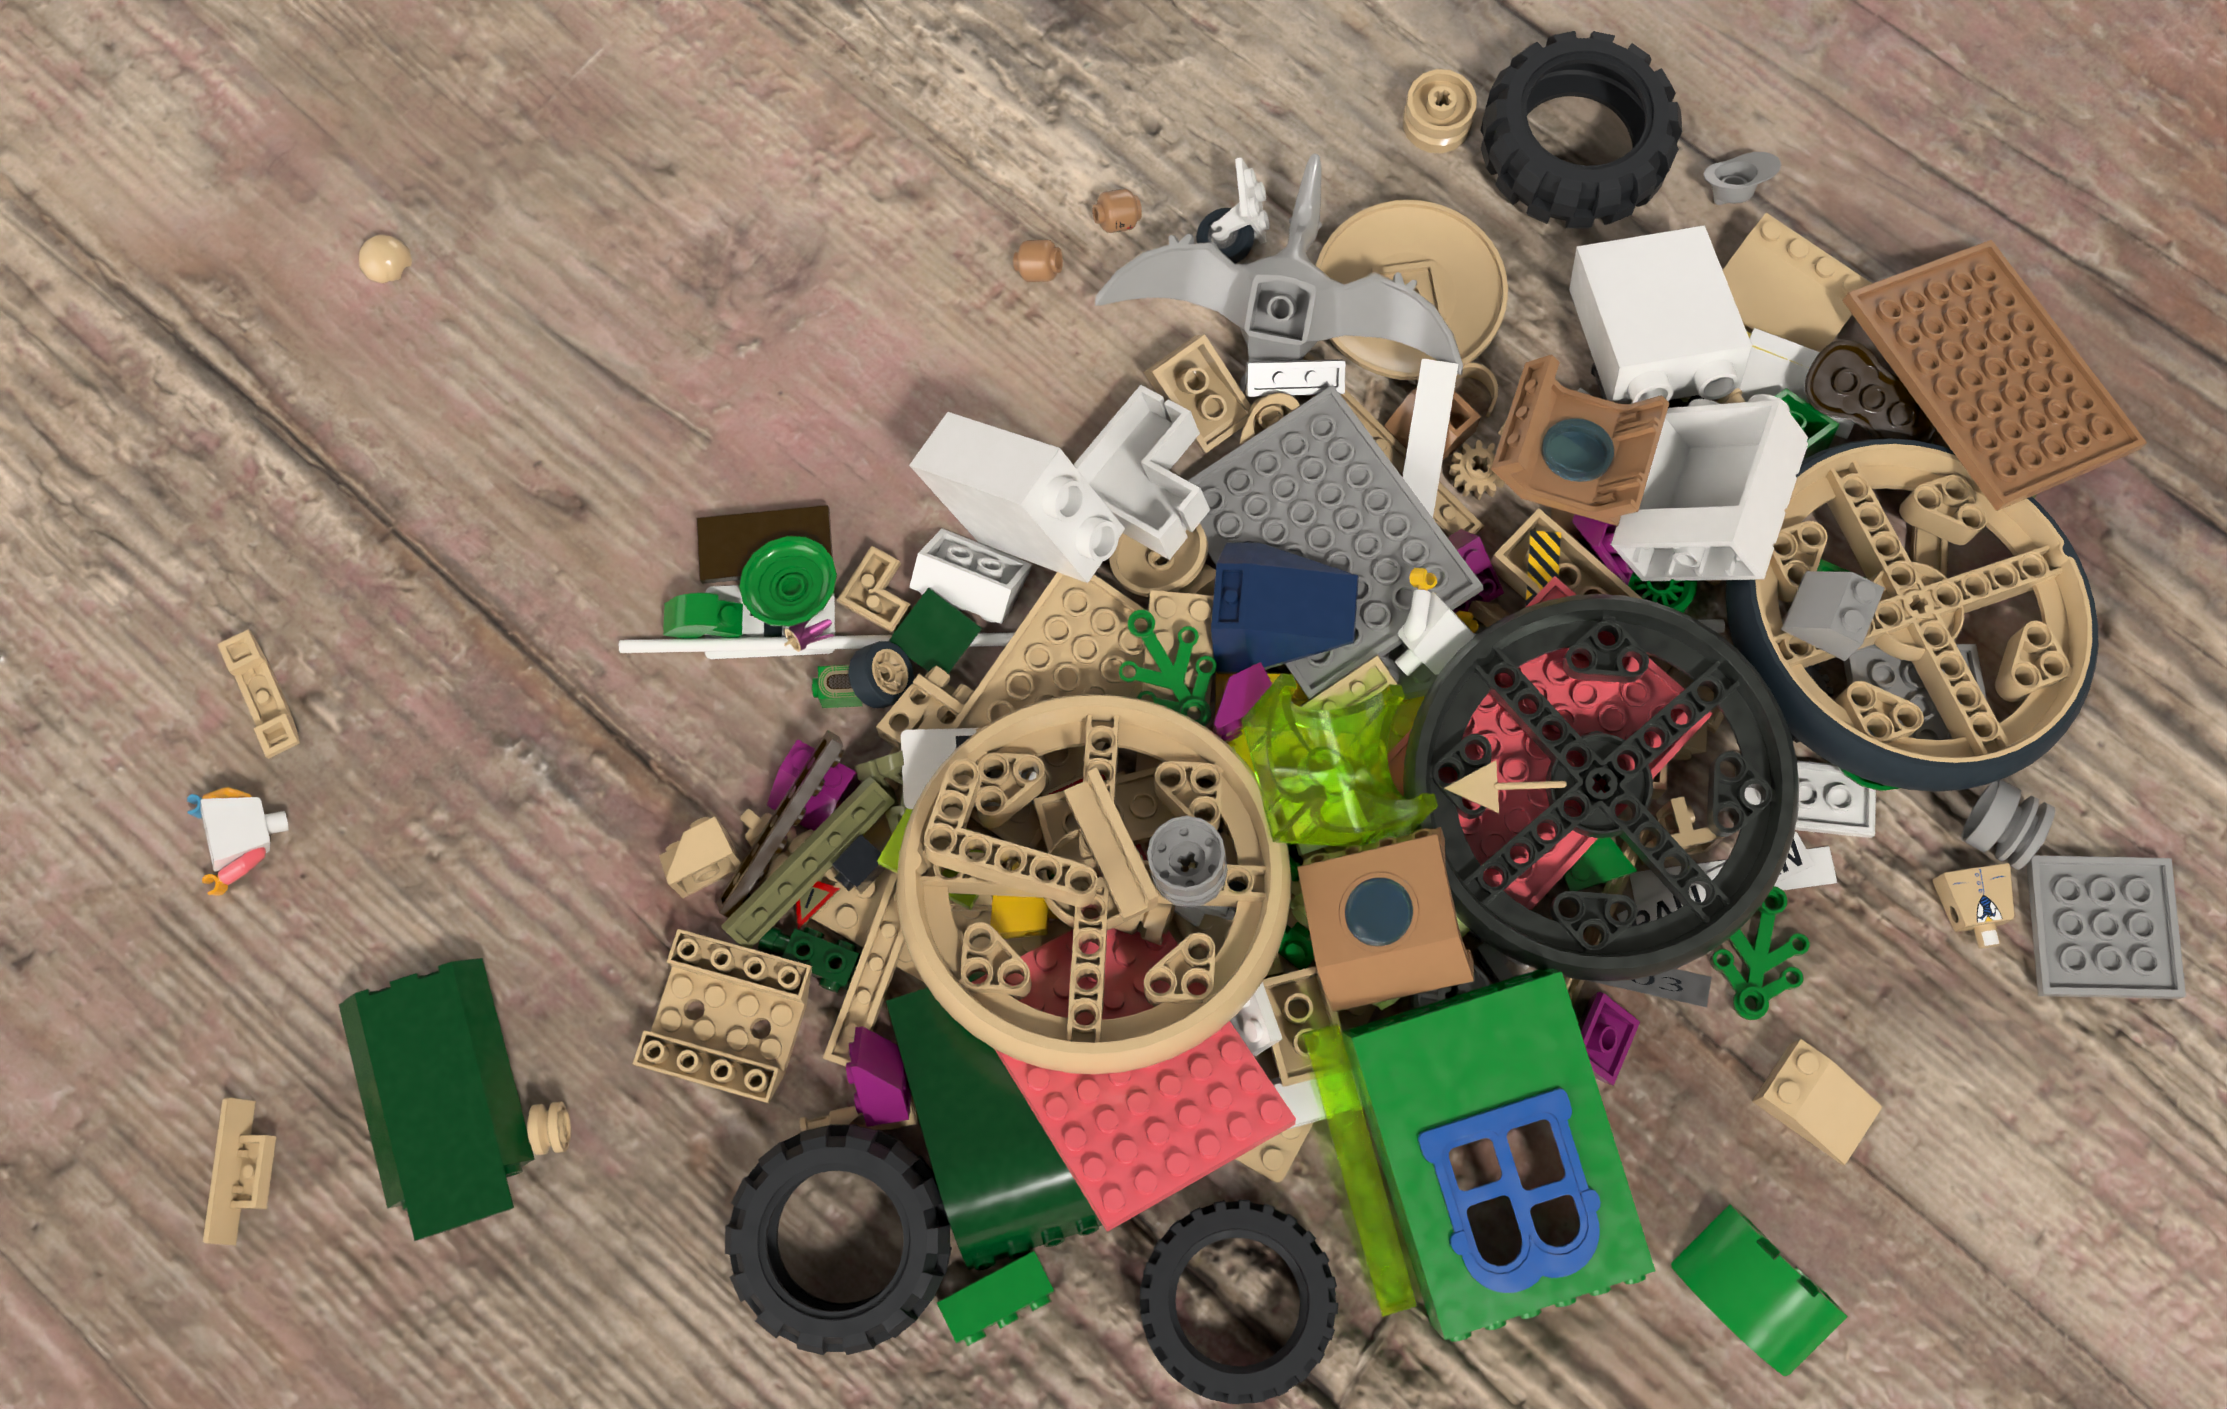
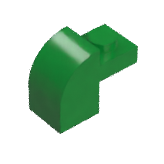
(700, 614)

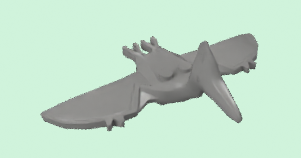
(1284, 298)

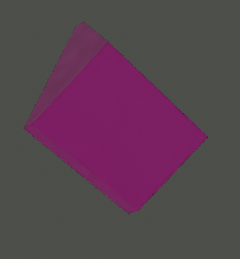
(1607, 1035)

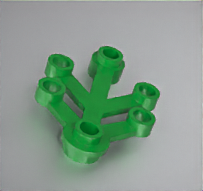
(1171, 675)
(1760, 961)

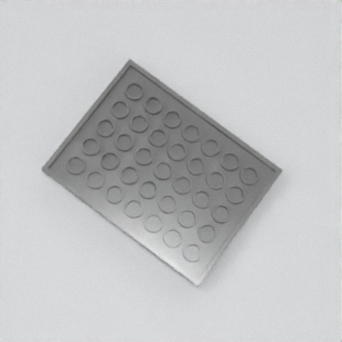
(1335, 498)

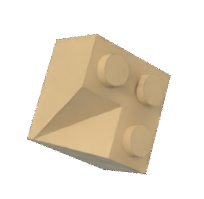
(700, 857)

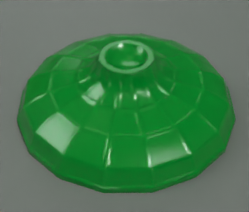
(788, 581)

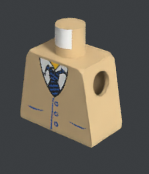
(1978, 900)

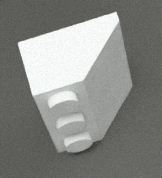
(970, 575)

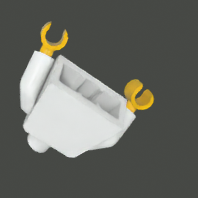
(1432, 628)

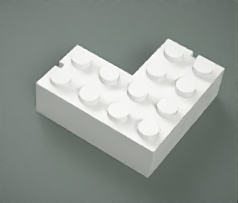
(1132, 475)

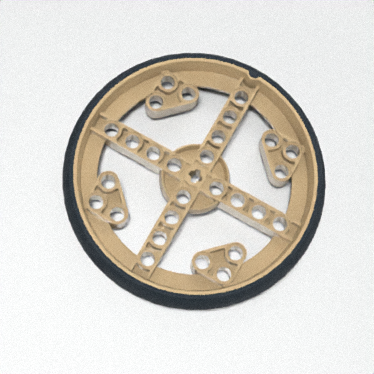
(2047, 658)

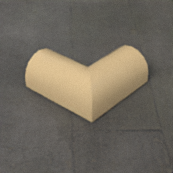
(867, 594)

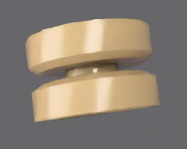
(1439, 111)

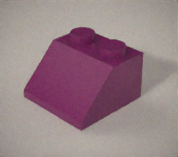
(838, 786)

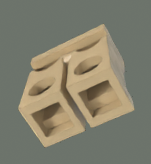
(923, 707)

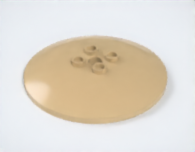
(1453, 270)

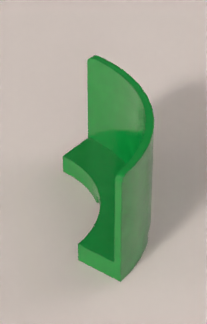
(1756, 1292)

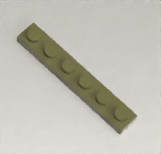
(807, 863)

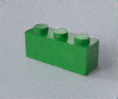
(997, 1299)

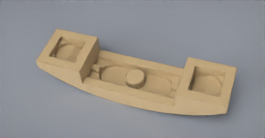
(261, 693)

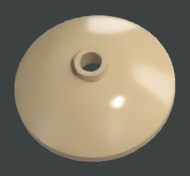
(1141, 569)

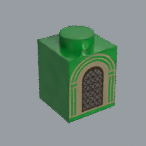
(834, 688)

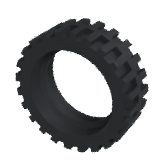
(1316, 1293)

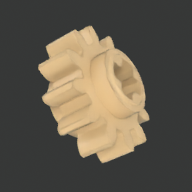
(1475, 479)

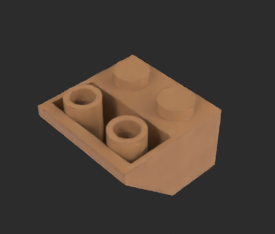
(1461, 426)

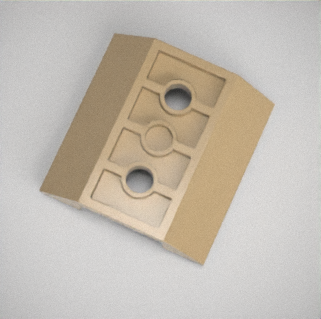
(736, 991)

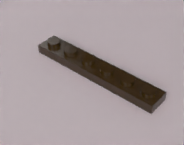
(788, 813)

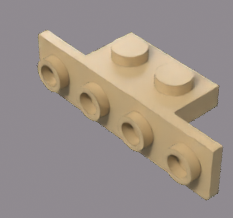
(239, 1172)

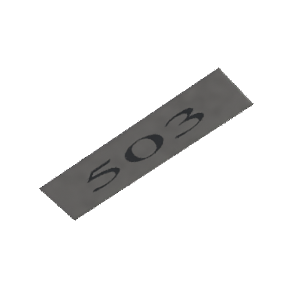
(1672, 985)

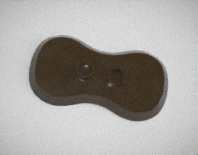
(1855, 387)

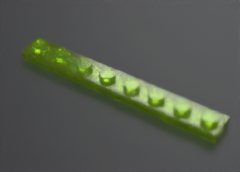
(1359, 1169)

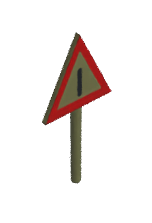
(813, 901)

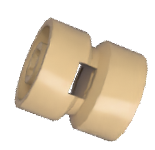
(1151, 923)

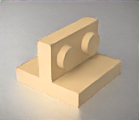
(1679, 823)

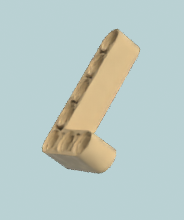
(996, 850)

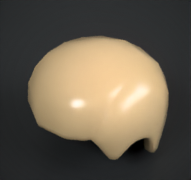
(384, 258)

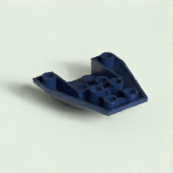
(1278, 607)

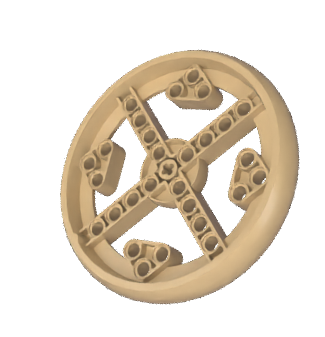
(1178, 1016)

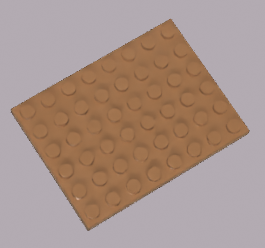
(1994, 374)

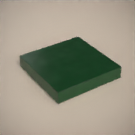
(935, 633)

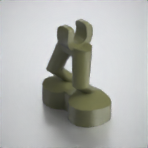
(880, 768)

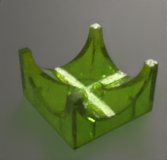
(1329, 770)

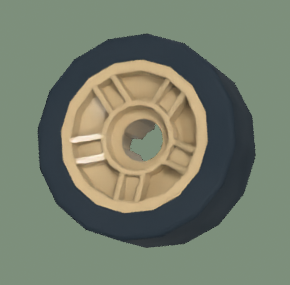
(880, 674)

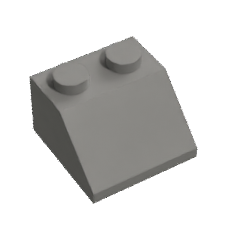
(1833, 611)

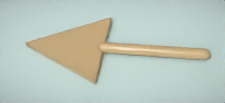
(1483, 787)

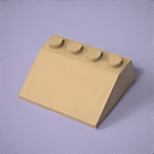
(1790, 286)

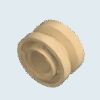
(549, 1128)

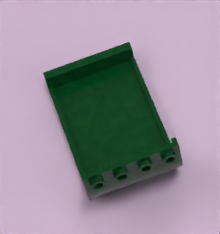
(986, 1147)

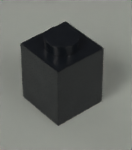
(858, 865)

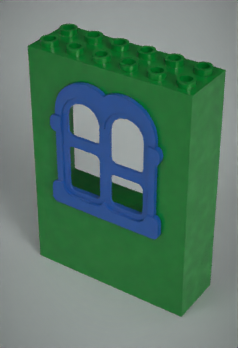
(1472, 1074)

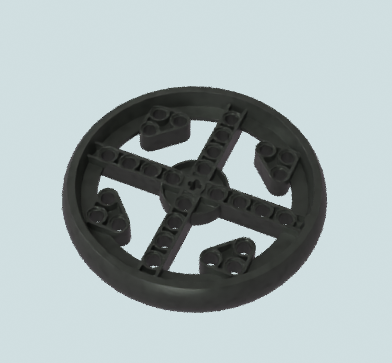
(1765, 764)

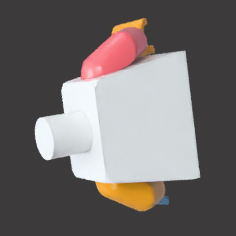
(235, 833)

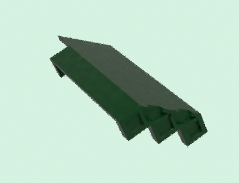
(438, 1096)

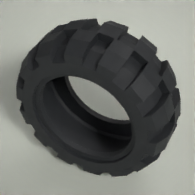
(1590, 70)
(755, 1256)

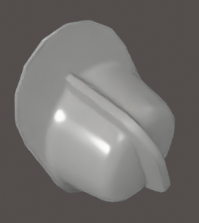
(1737, 178)

